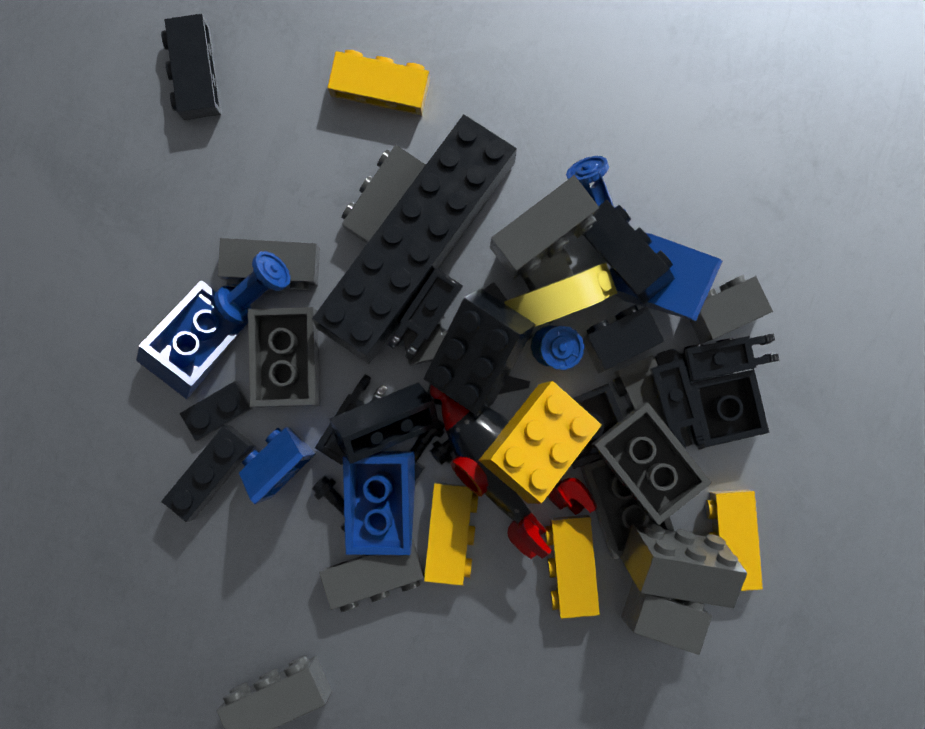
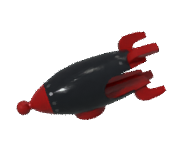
(470, 439)

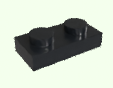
(215, 411)

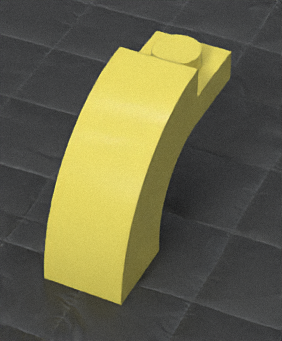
(565, 295)

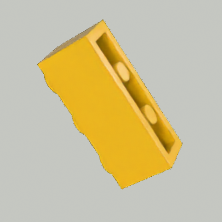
(379, 82)
(736, 522)
(450, 534)
(572, 566)

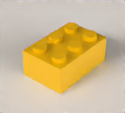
(540, 442)

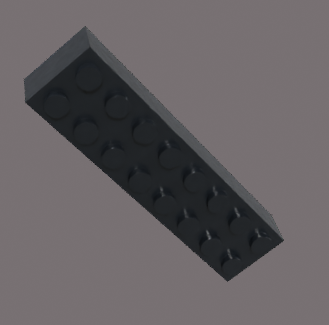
(415, 238)

